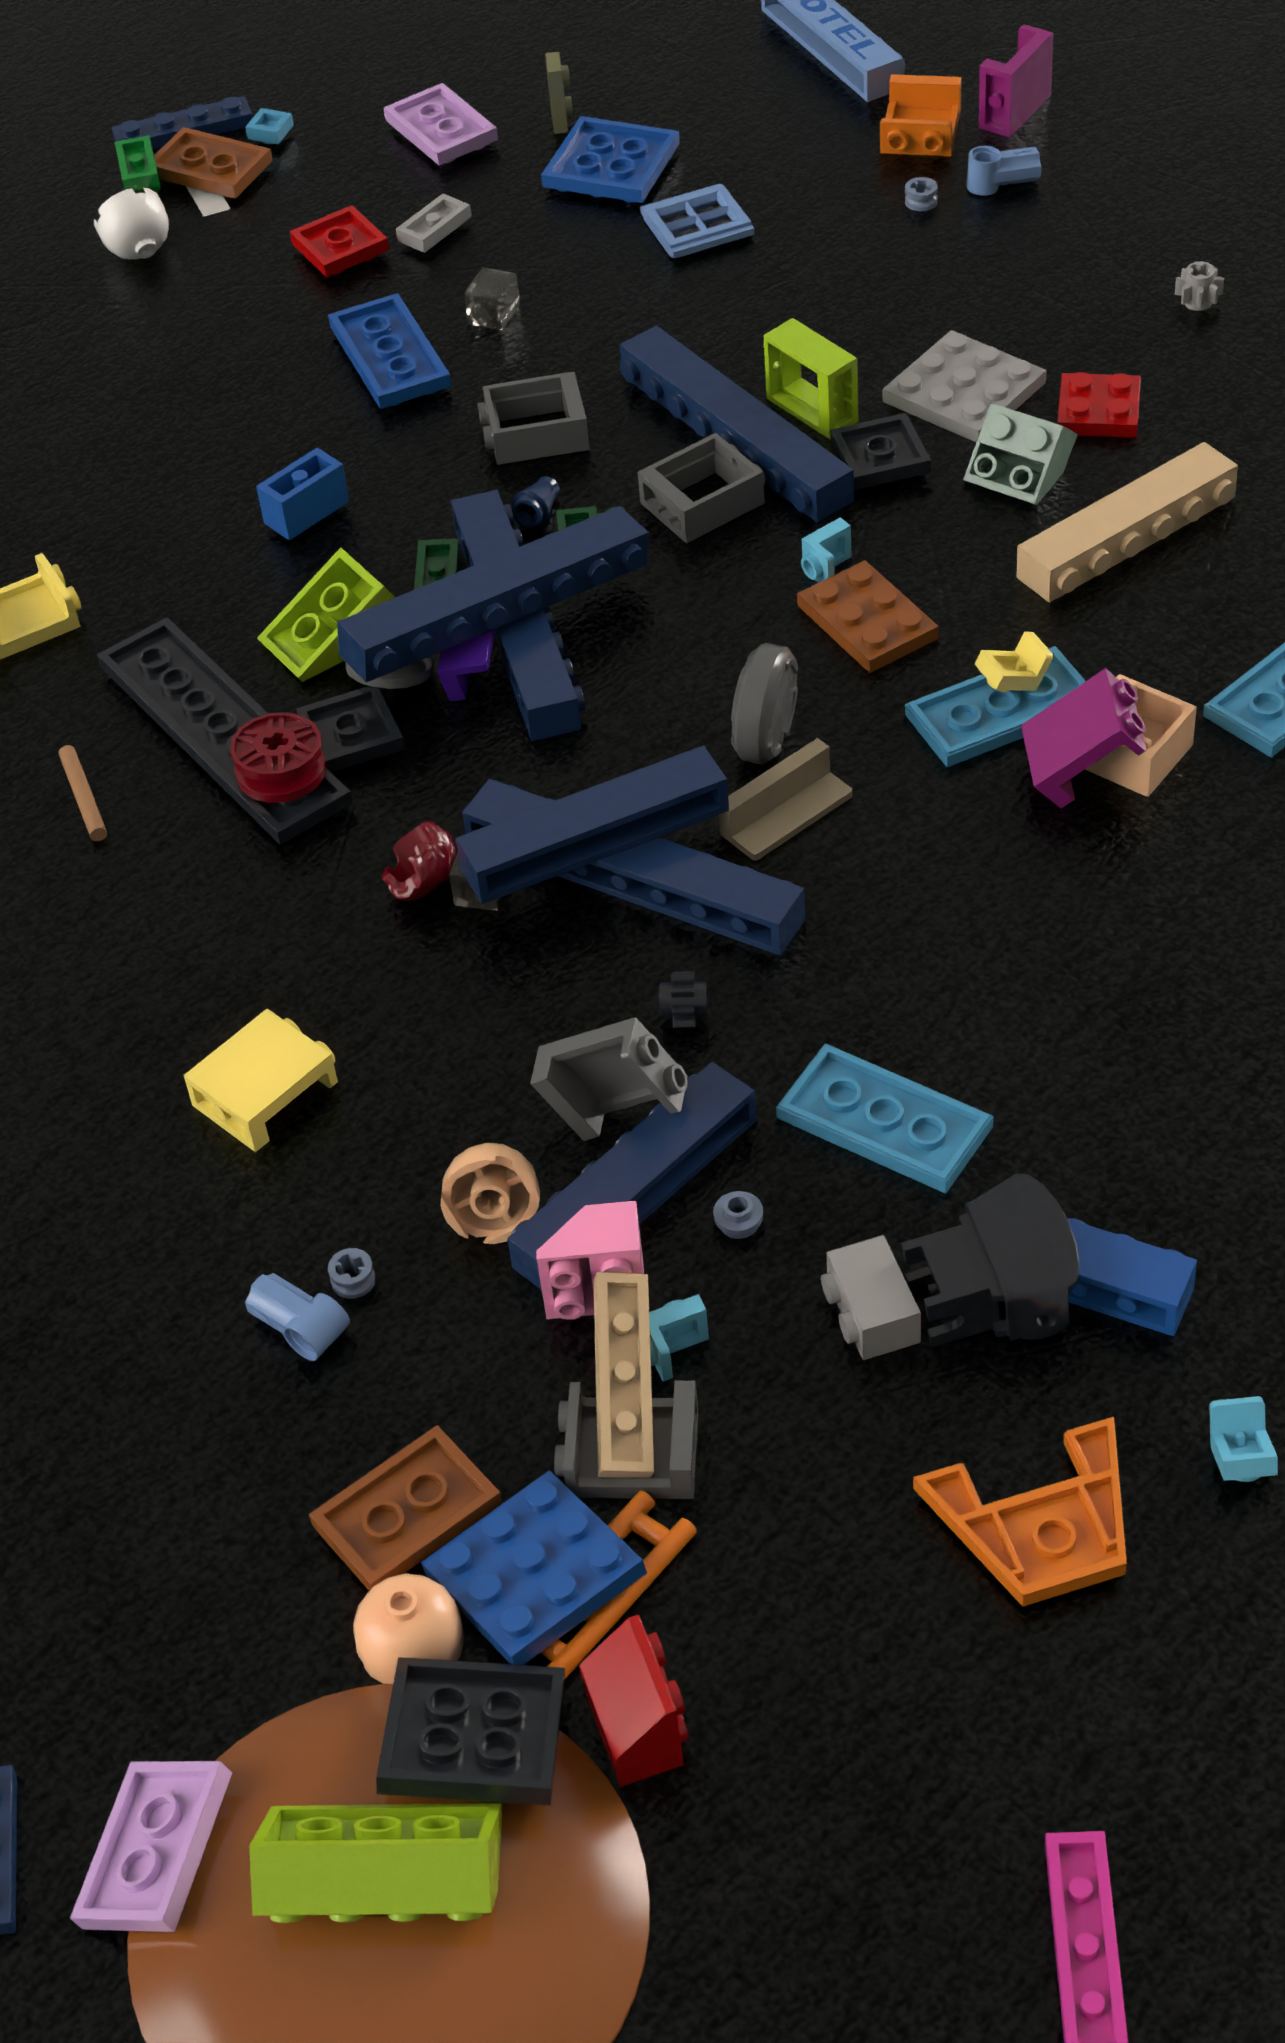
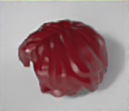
(423, 862)

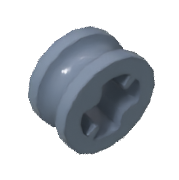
(921, 194)
(360, 1263)

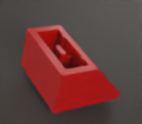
(635, 1703)

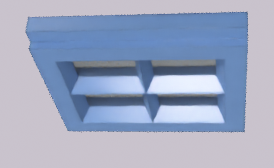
(697, 220)

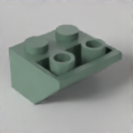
(1019, 454)

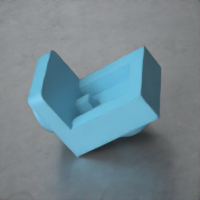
(826, 549)
(675, 1328)
(1241, 1439)

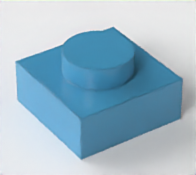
(269, 126)

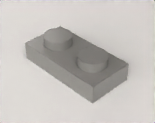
(433, 223)

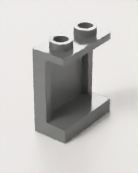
(606, 1073)
(673, 1447)

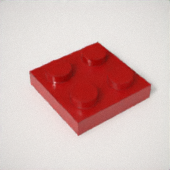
(339, 241)
(1099, 404)

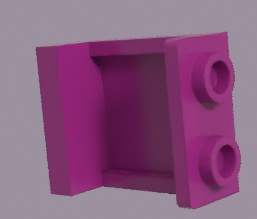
(1018, 88)
(1081, 732)

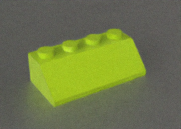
(376, 1861)

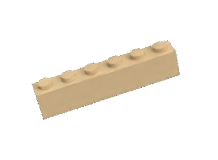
(1126, 521)

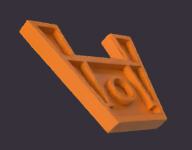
(1047, 1536)

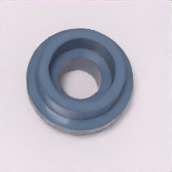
(738, 1224)

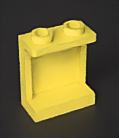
(36, 609)
(258, 1076)

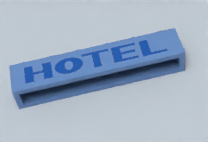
(839, 43)

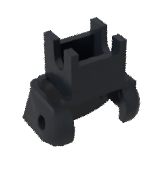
(1006, 1249)

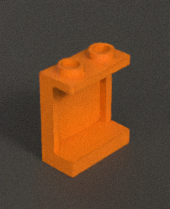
(921, 115)

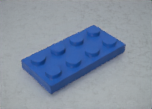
(389, 351)

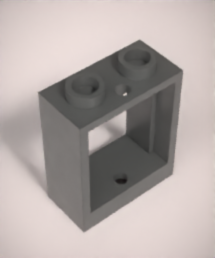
(529, 399)
(662, 486)

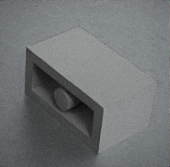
(872, 1298)

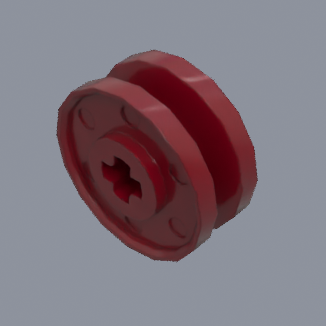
(278, 757)

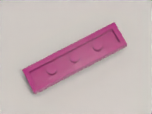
(1085, 1938)

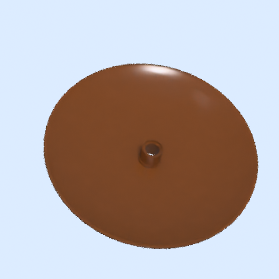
(541, 1968)

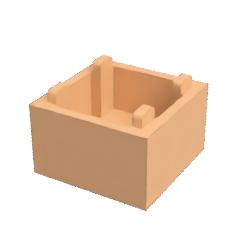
(1167, 739)

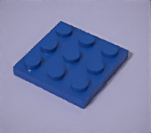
(610, 159)
(534, 1568)

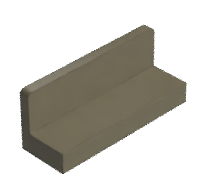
(783, 801)

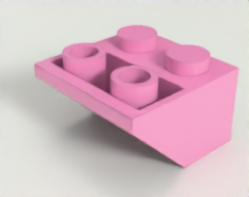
(590, 1242)

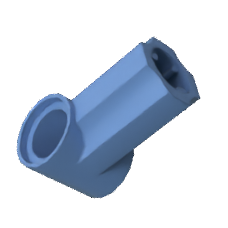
(991, 168)
(305, 1321)

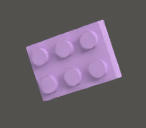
(441, 124)
(151, 1846)

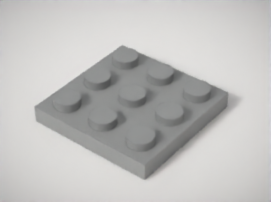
(959, 382)

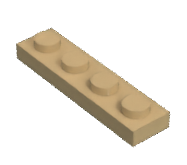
(623, 1376)

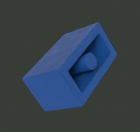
(303, 493)

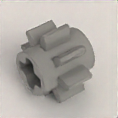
(1199, 286)

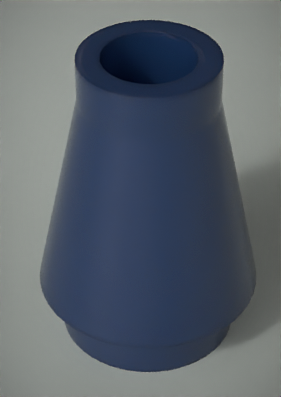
(534, 503)

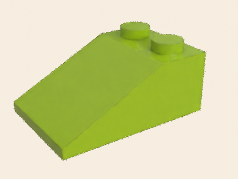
(307, 628)

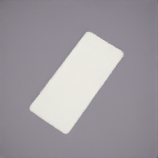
(208, 202)

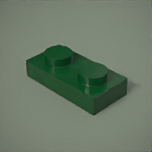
(436, 560)

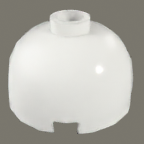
(133, 224)

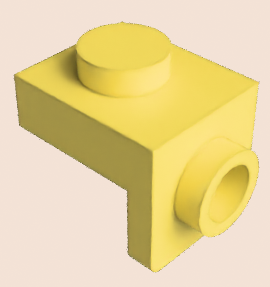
(1018, 668)

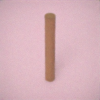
(82, 793)

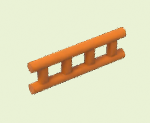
(667, 1546)

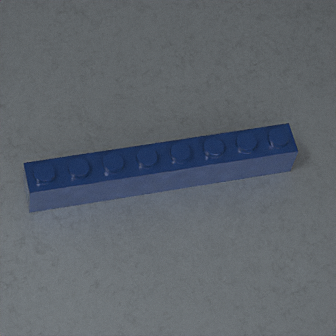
(715, 404)
(491, 594)
(526, 645)
(671, 879)

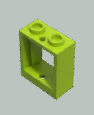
(821, 408)

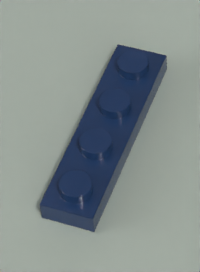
(213, 118)

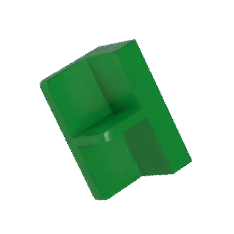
(137, 164)

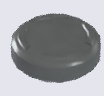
(764, 703)

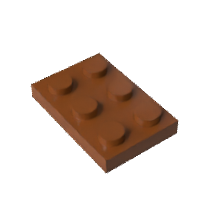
(211, 162)
(867, 616)
(405, 1508)

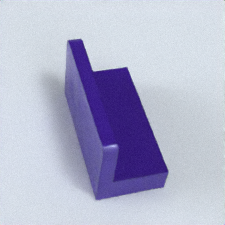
(461, 660)

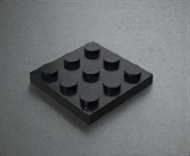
(472, 1731)

